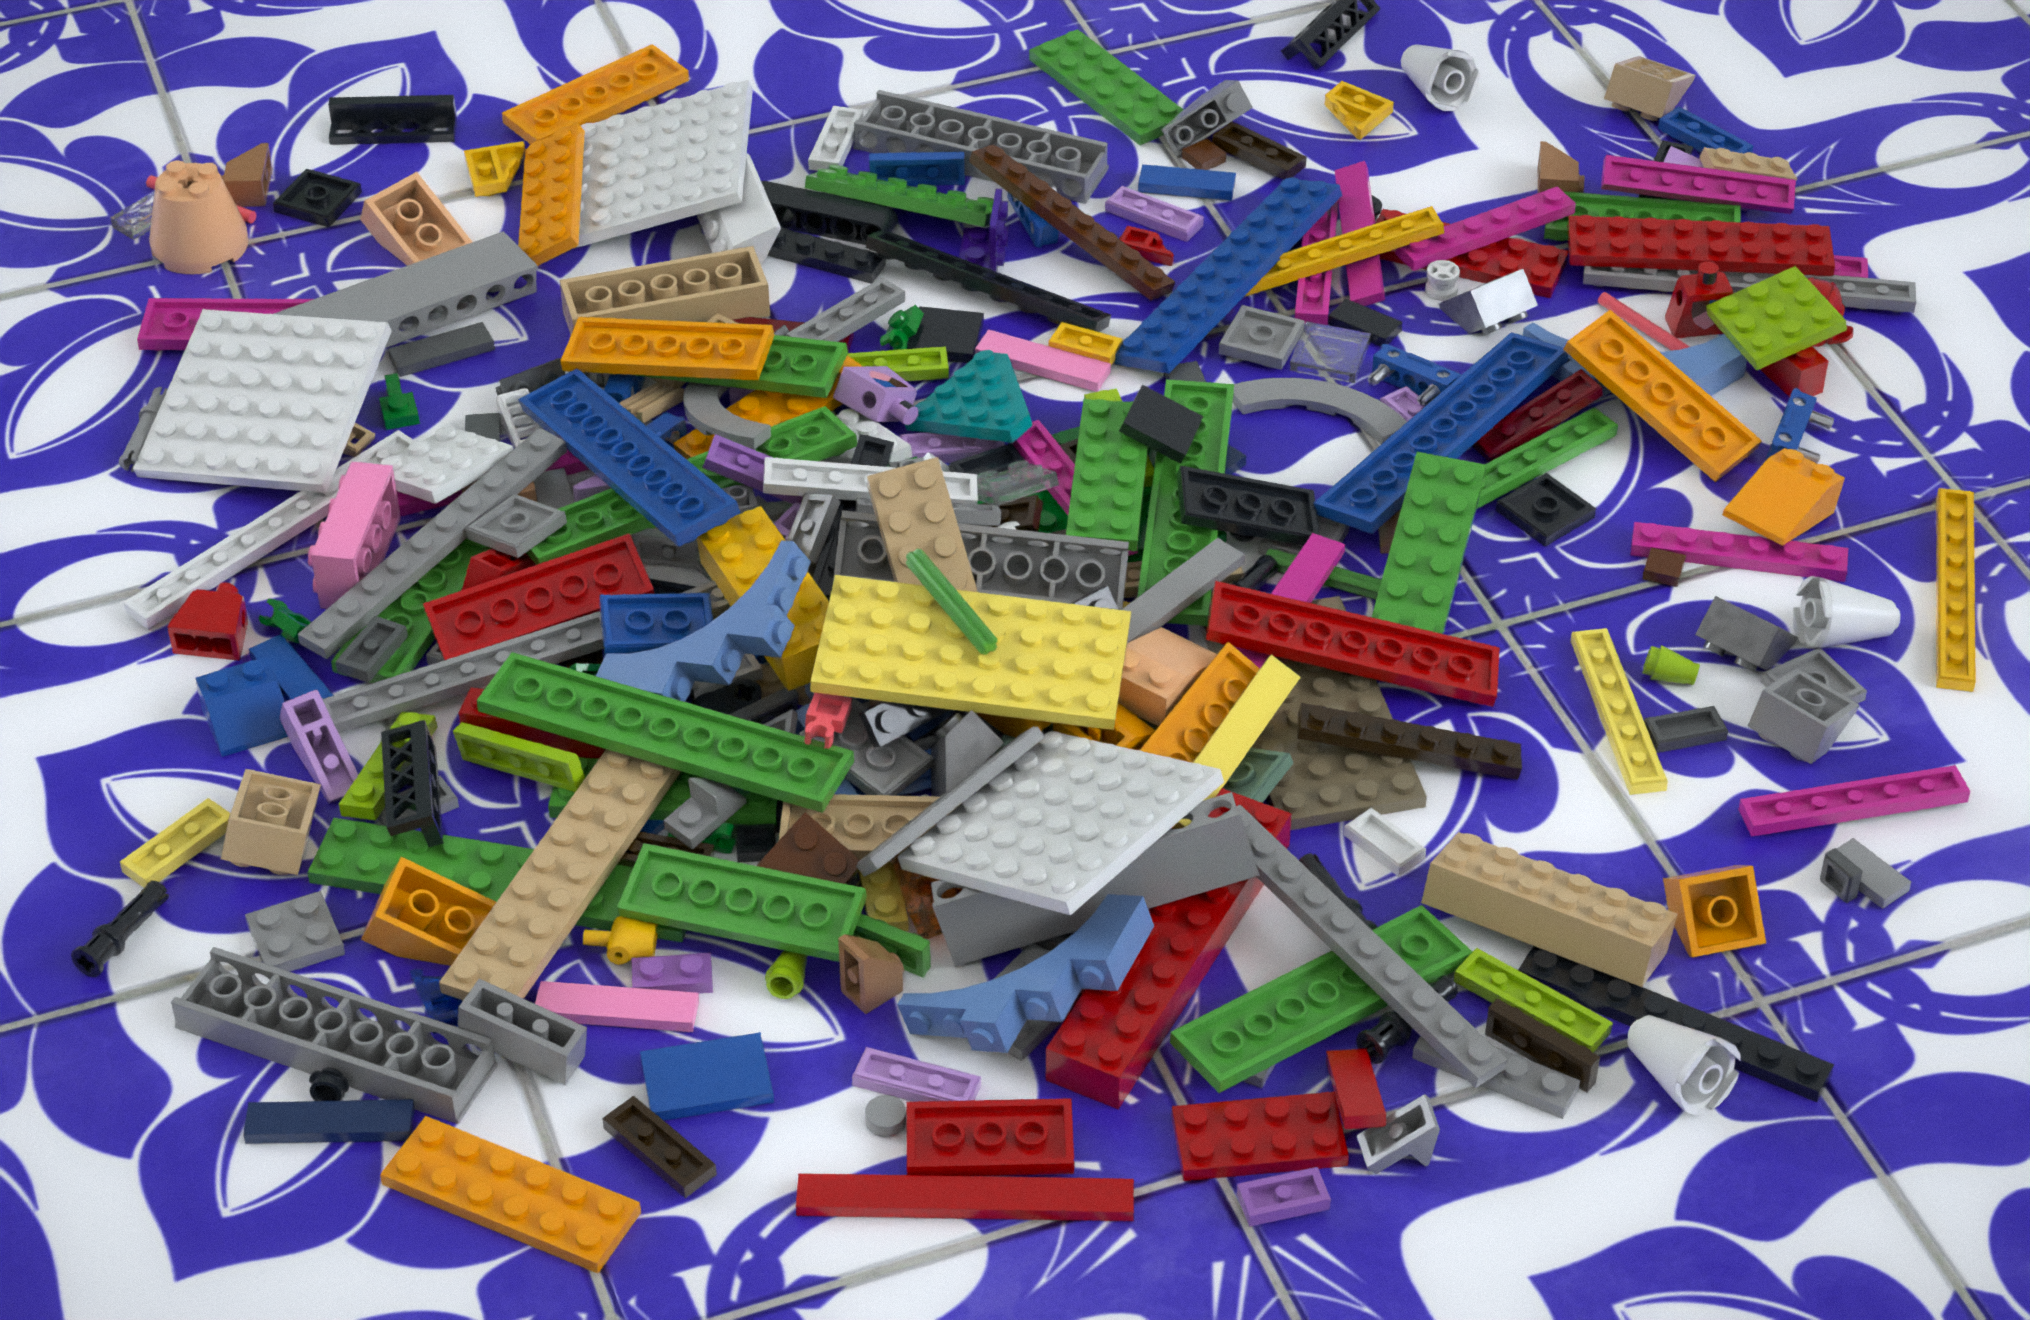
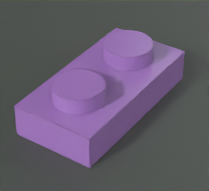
(674, 973)
(1283, 1196)

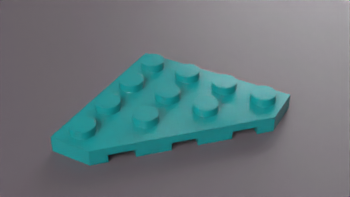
(977, 402)

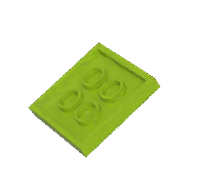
(1776, 318)

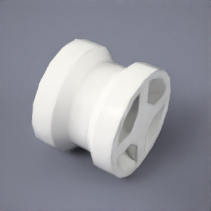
(1442, 280)

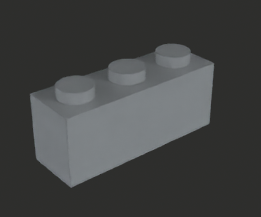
(524, 1031)

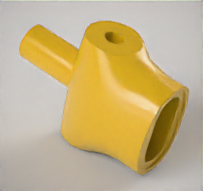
(625, 940)

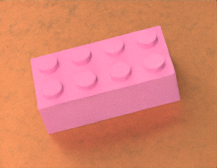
(355, 530)

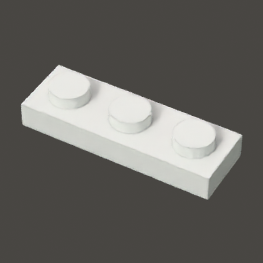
(835, 138)

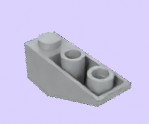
(1207, 115)

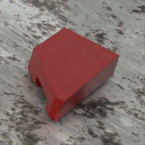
(1148, 244)

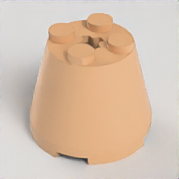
(195, 219)

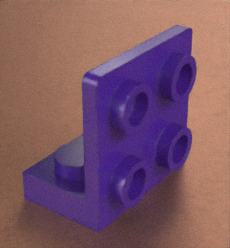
(984, 245)

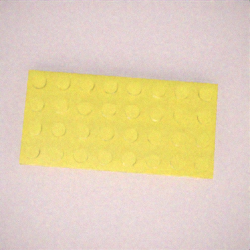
(904, 648)

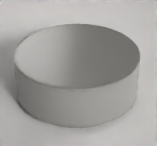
(885, 1115)

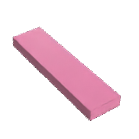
(1047, 361)
(620, 1005)

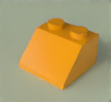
(1716, 909)

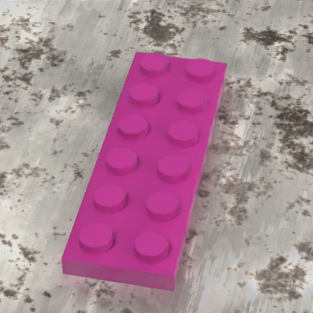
(171, 321)

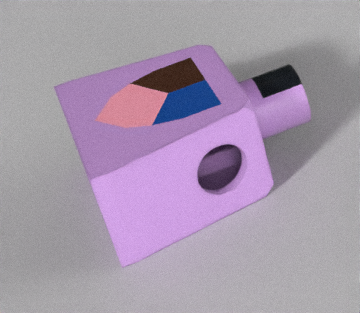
(877, 394)

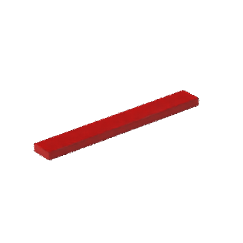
(965, 1197)

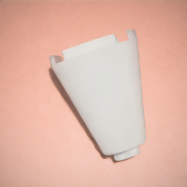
(1441, 74)
(1840, 614)
(1686, 1062)

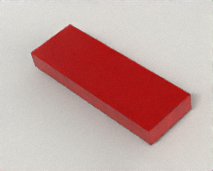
(1356, 1089)

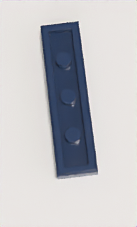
(329, 1121)

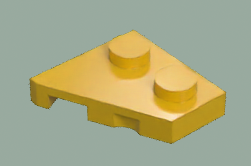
(1357, 108)
(493, 167)

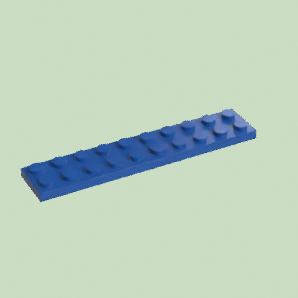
(1227, 275)
(1442, 428)
(630, 457)

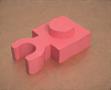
(825, 716)

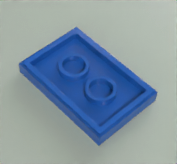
(651, 620)
(707, 1076)

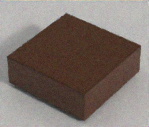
(1204, 155)
(1664, 567)

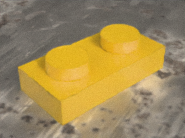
(1086, 342)

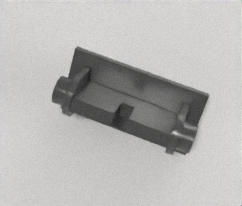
(532, 378)

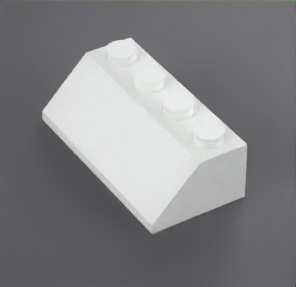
(743, 223)

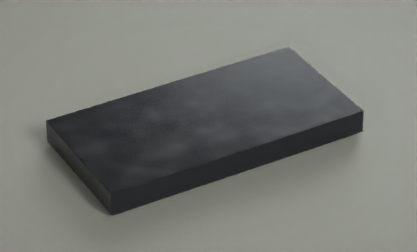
(1246, 506)

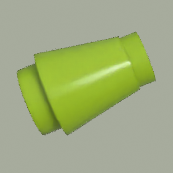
(1669, 666)
(786, 972)

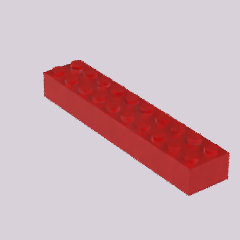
(1117, 1032)

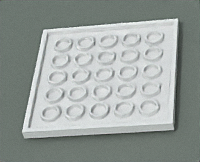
(664, 162)
(263, 400)
(1061, 821)

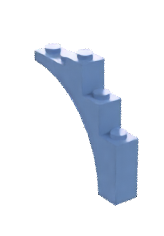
(1709, 364)
(714, 653)
(1042, 990)

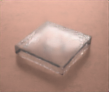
(1330, 352)

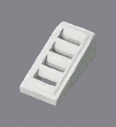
(513, 418)

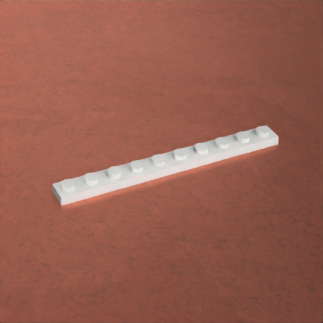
(249, 542)

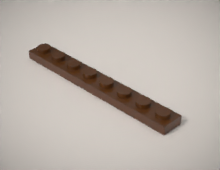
(1072, 222)

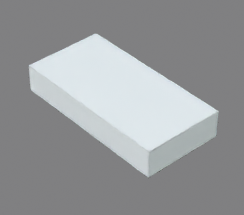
(1384, 842)

